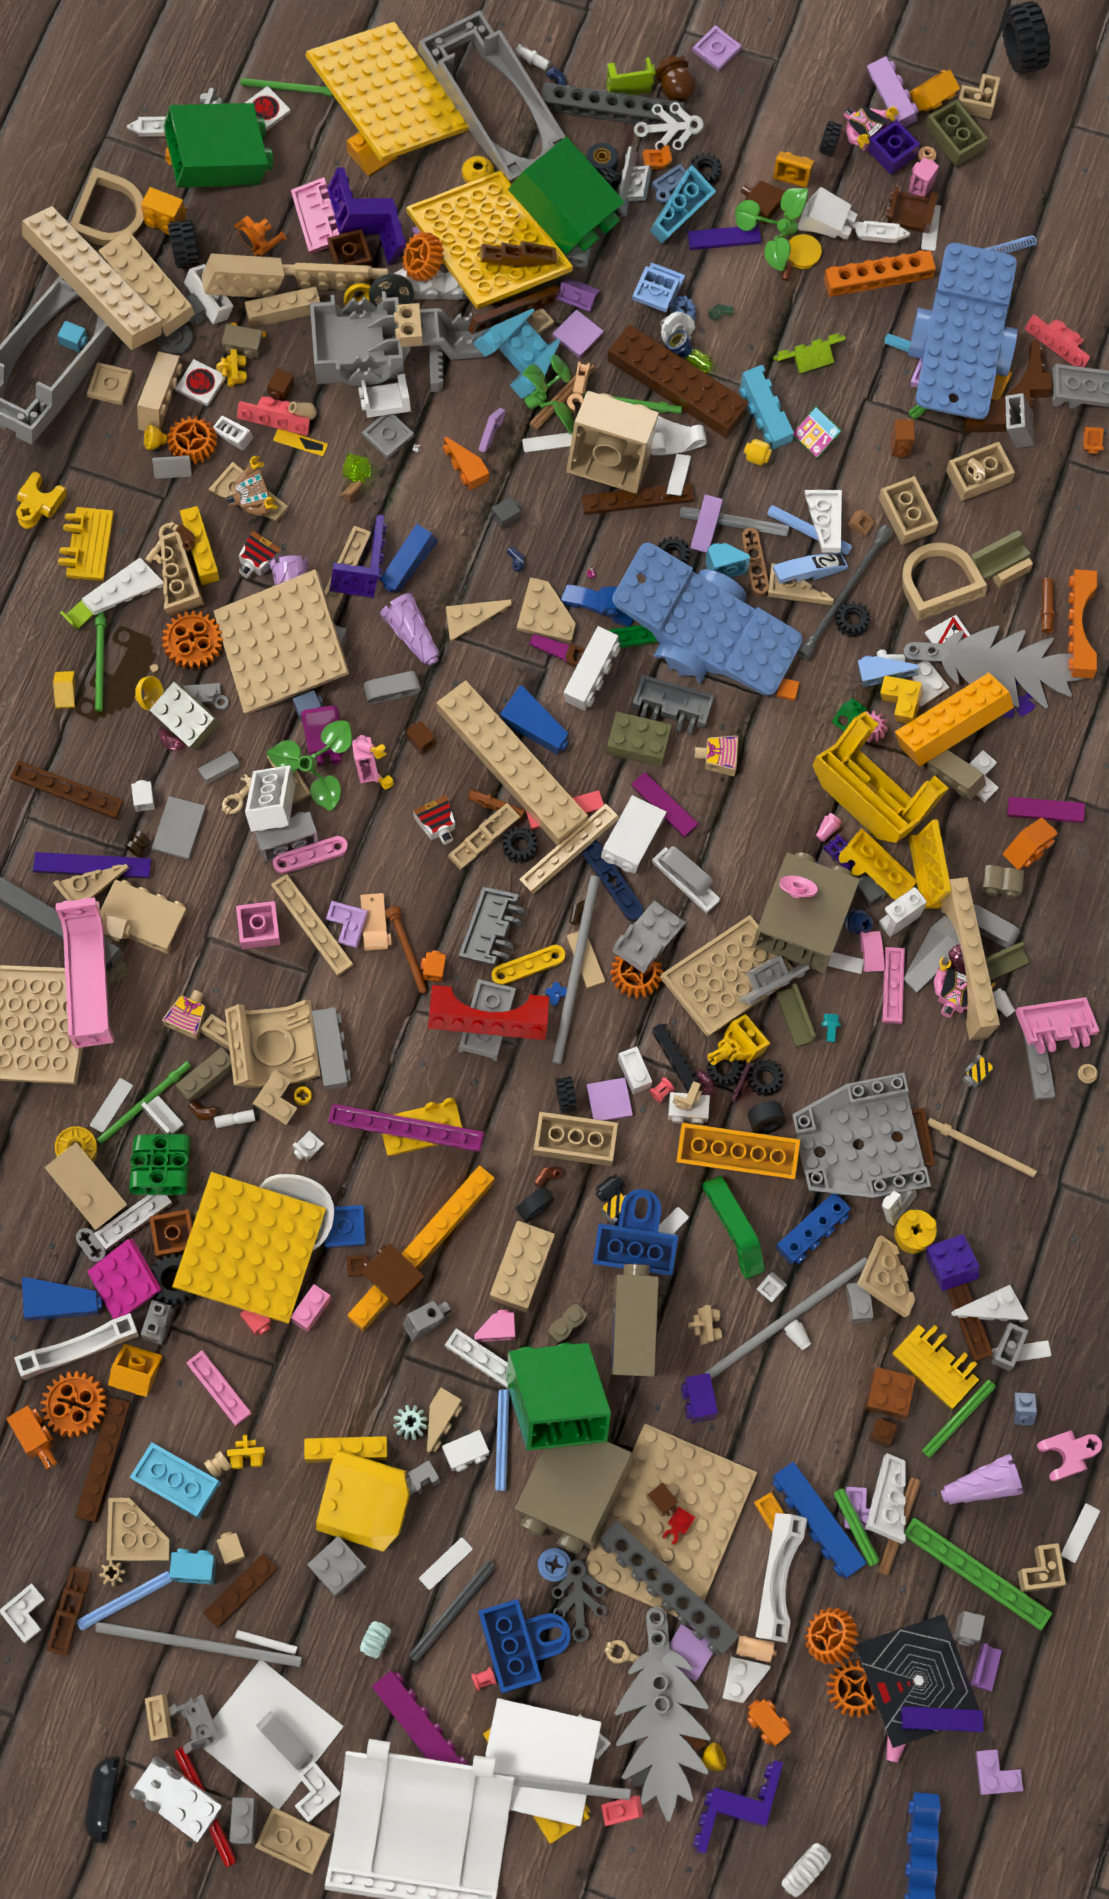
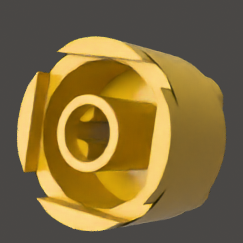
(904, 1231)

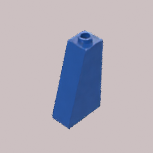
(408, 558)
(530, 719)
(54, 1300)

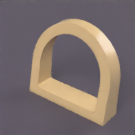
(113, 182)
(953, 599)

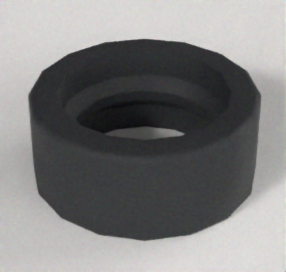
(535, 1204)

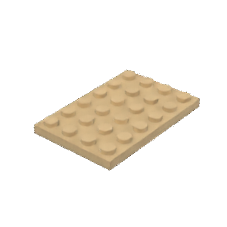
(716, 977)

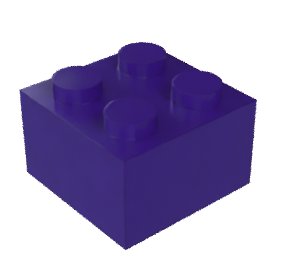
(893, 147)
(952, 1262)
(699, 1397)

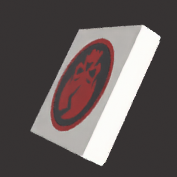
(269, 107)
(200, 383)

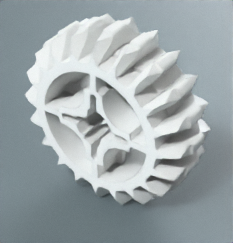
(806, 1869)

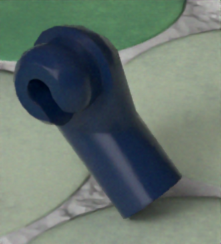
(555, 73)
(518, 559)

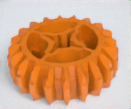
(423, 256)
(185, 432)
(630, 976)
(837, 1642)
(847, 1681)

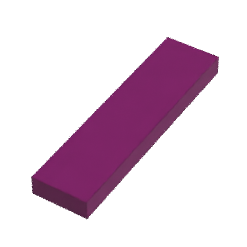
(655, 795)
(1047, 809)

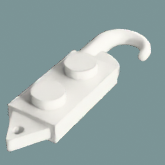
(148, 126)
(878, 231)

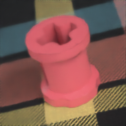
(655, 1092)
(483, 1679)

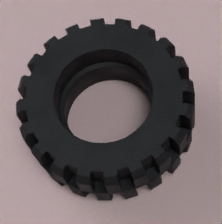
(1026, 37)

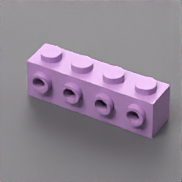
(891, 90)

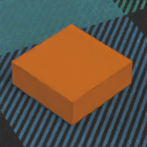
(788, 689)

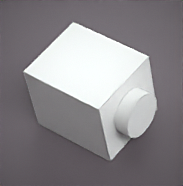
(143, 796)

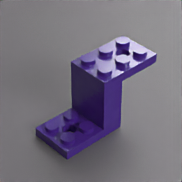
(368, 214)
(737, 1806)

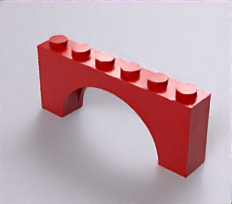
(523, 1022)

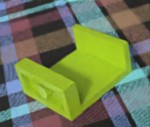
(630, 83)

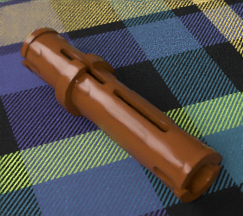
(1047, 613)
(488, 801)

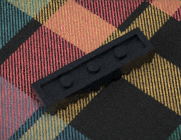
(674, 1056)

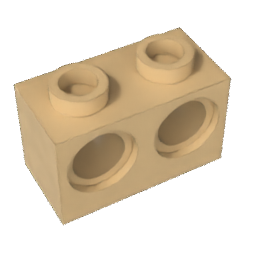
(410, 324)

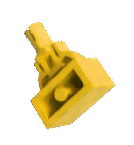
(740, 1042)

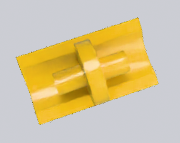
(228, 368)
(236, 1455)

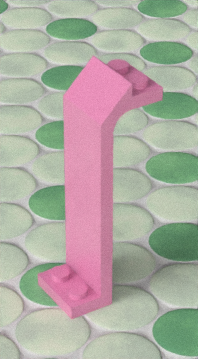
(85, 972)

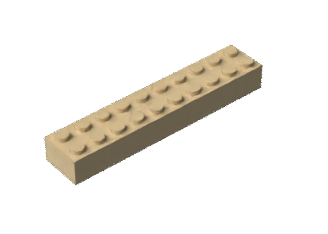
(91, 278)
(511, 762)

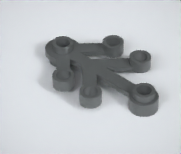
(579, 1596)

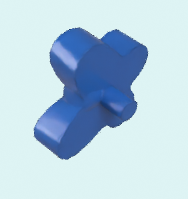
(555, 993)

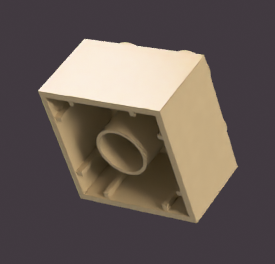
(612, 441)

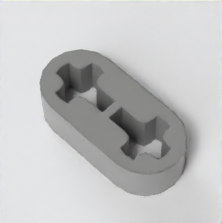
(94, 1243)

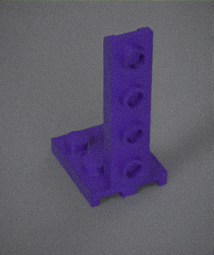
(359, 579)

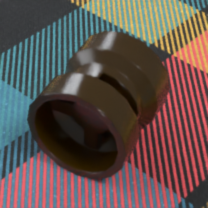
(139, 842)

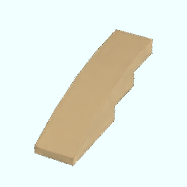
(484, 836)

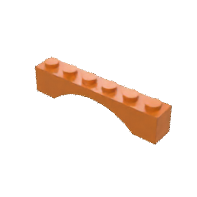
(1083, 657)

